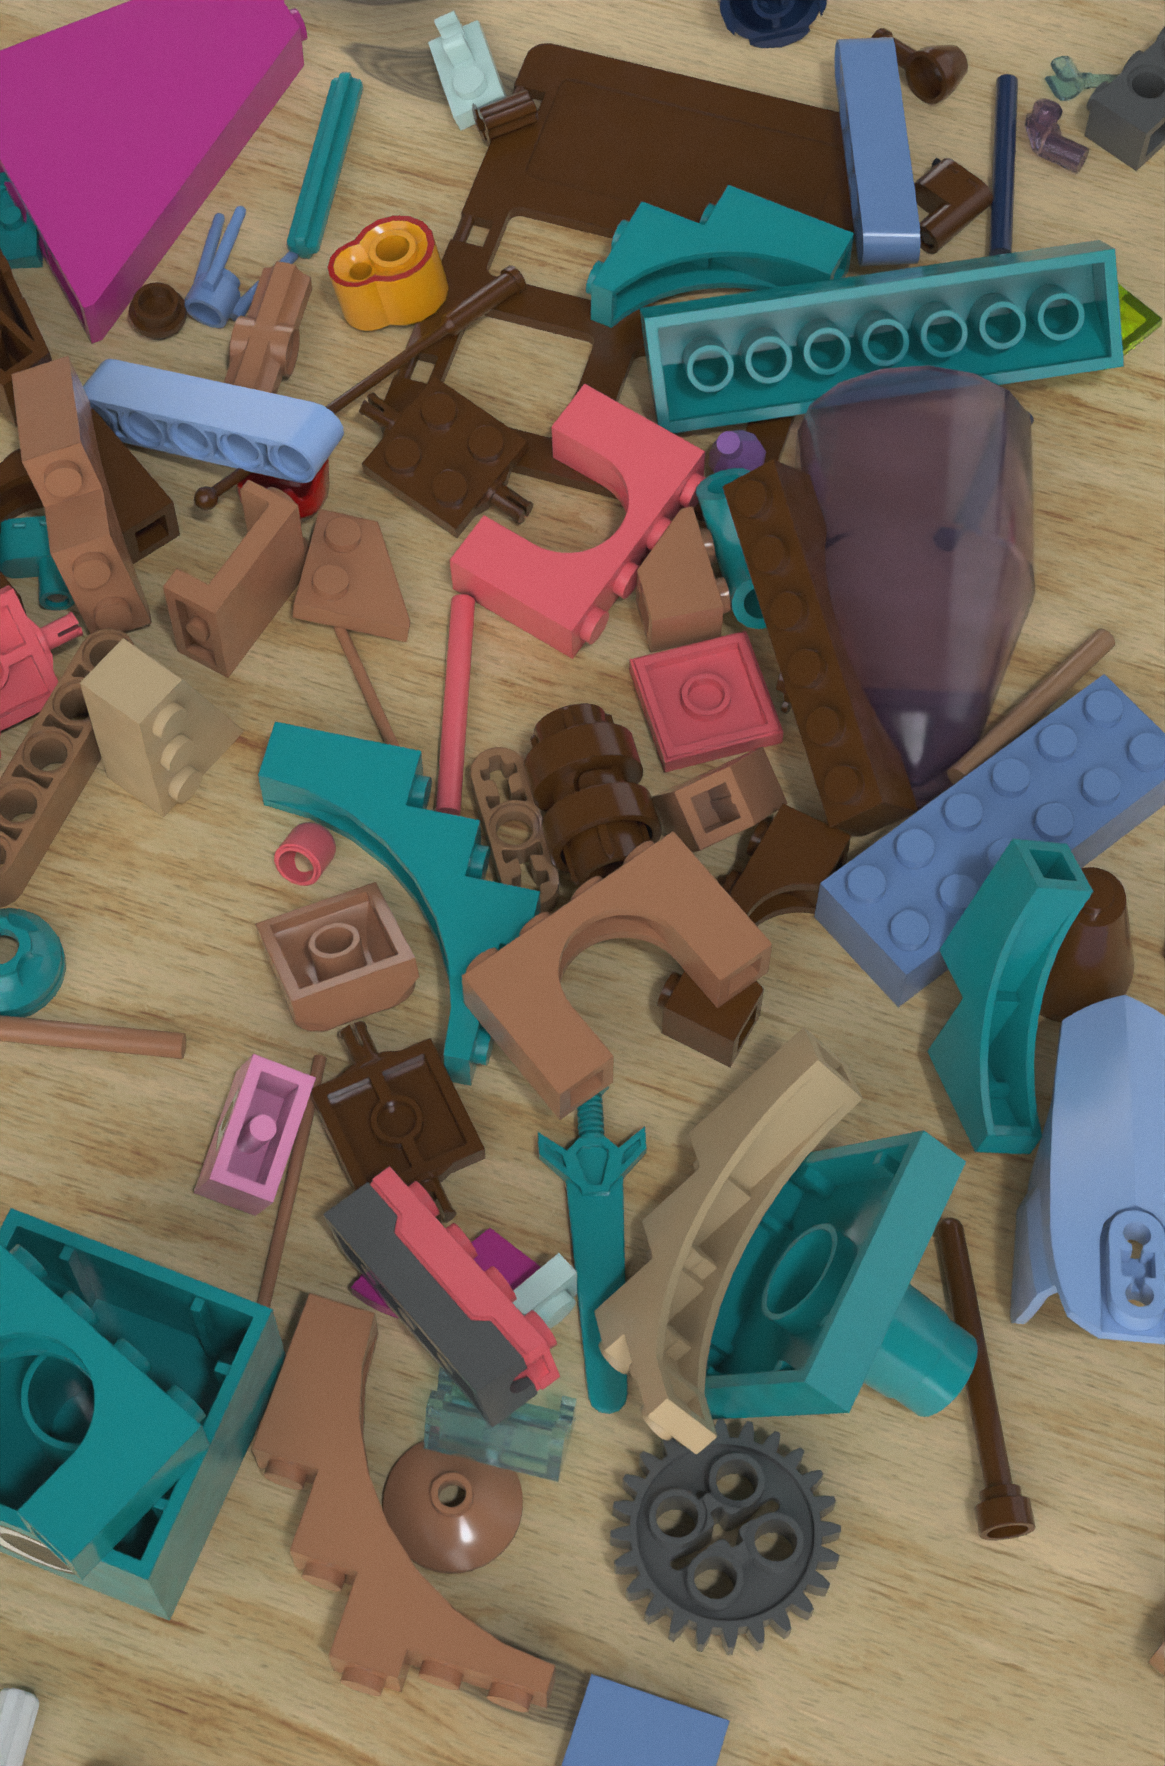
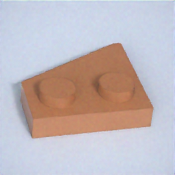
(351, 579)

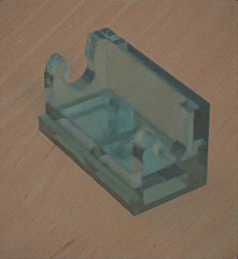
(526, 1441)

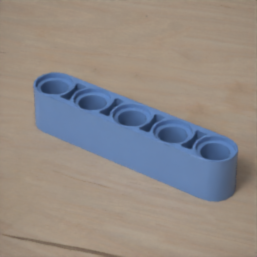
(877, 152)

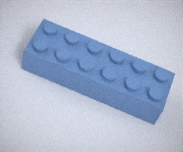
(1068, 779)

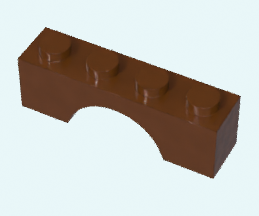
(779, 879)

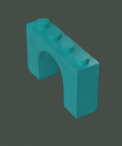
(137, 1431)

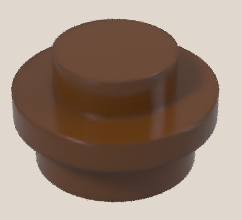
(157, 310)

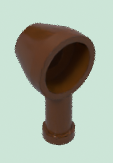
(930, 71)

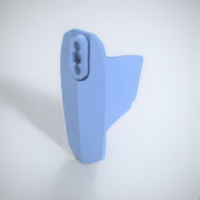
(1100, 1179)

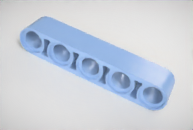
(214, 420)

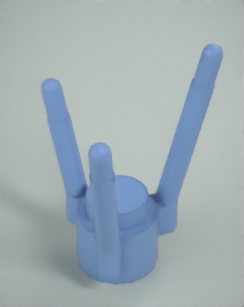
(215, 289)

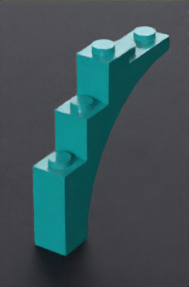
(381, 803)

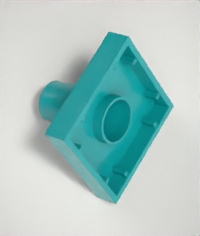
(830, 1293)

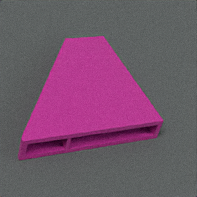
(129, 129)

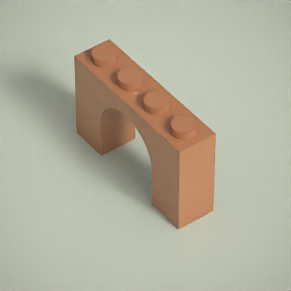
(654, 897)

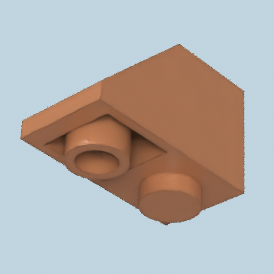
(677, 587)
(721, 801)

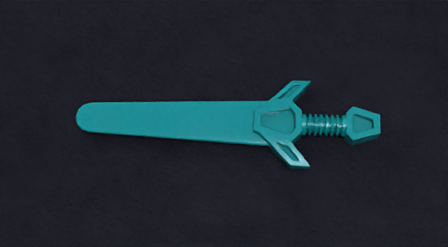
(595, 1198)

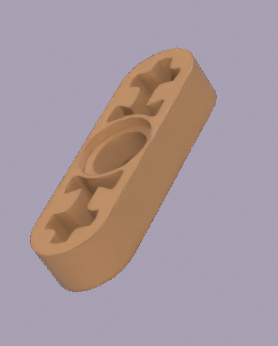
(519, 807)

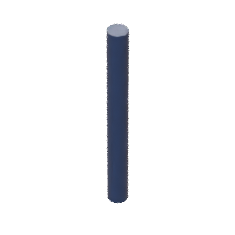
(1003, 165)

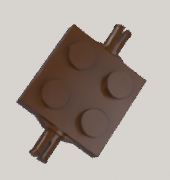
(446, 457)
(397, 1114)

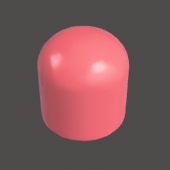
(311, 841)

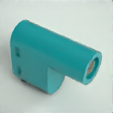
(27, 555)

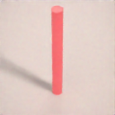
(455, 705)

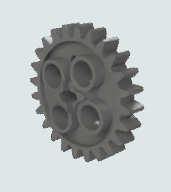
(762, 1587)

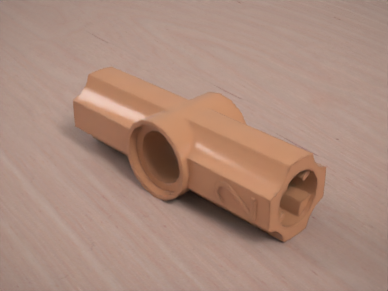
(268, 339)

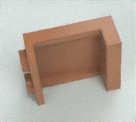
(227, 616)

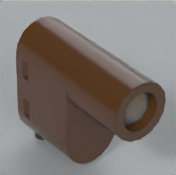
(951, 199)

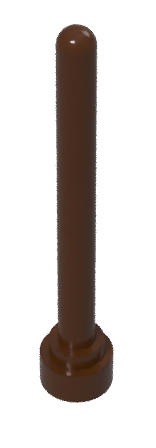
(1002, 1508)

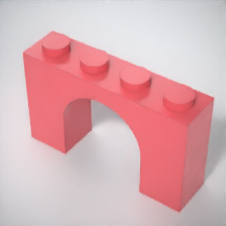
(569, 594)

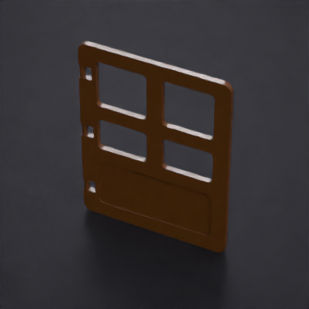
(600, 148)

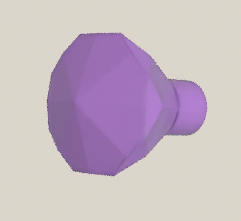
(736, 450)

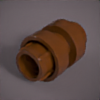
(588, 785)

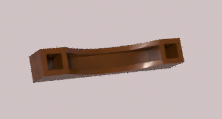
(845, 743)

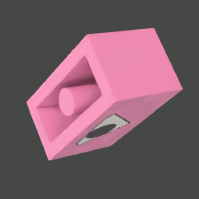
(255, 1135)

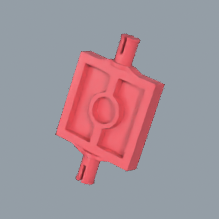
(27, 658)

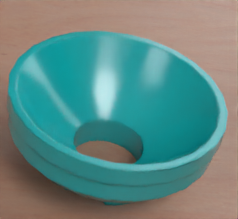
(37, 968)

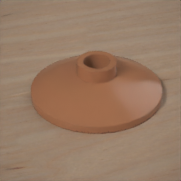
(451, 1537)

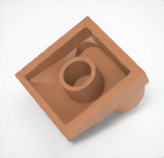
(340, 958)

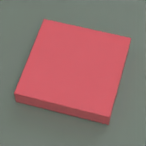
(705, 701)

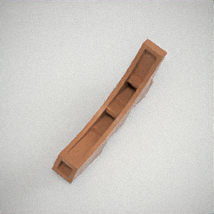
(392, 1612)

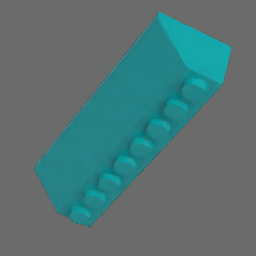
(791, 344)

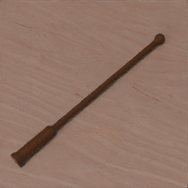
(452, 323)

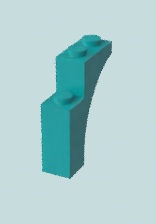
(734, 245)
(1001, 967)

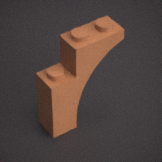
(69, 477)

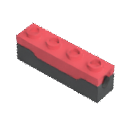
(444, 1295)

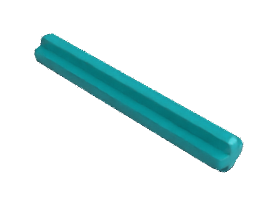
(325, 166)

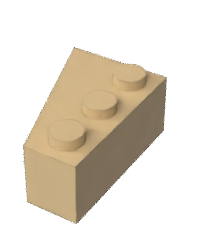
(153, 727)

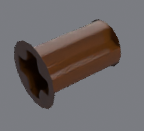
(505, 115)

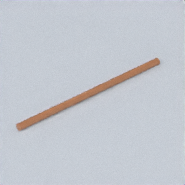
(363, 680)
(289, 1191)

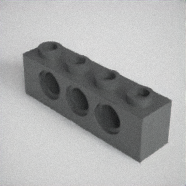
(1130, 110)

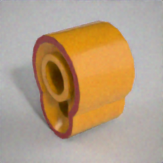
(389, 274)

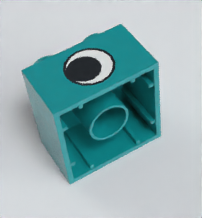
(195, 1338)

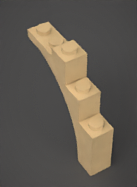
(745, 1154)

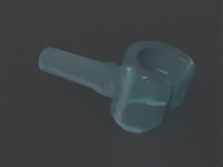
(1070, 82)

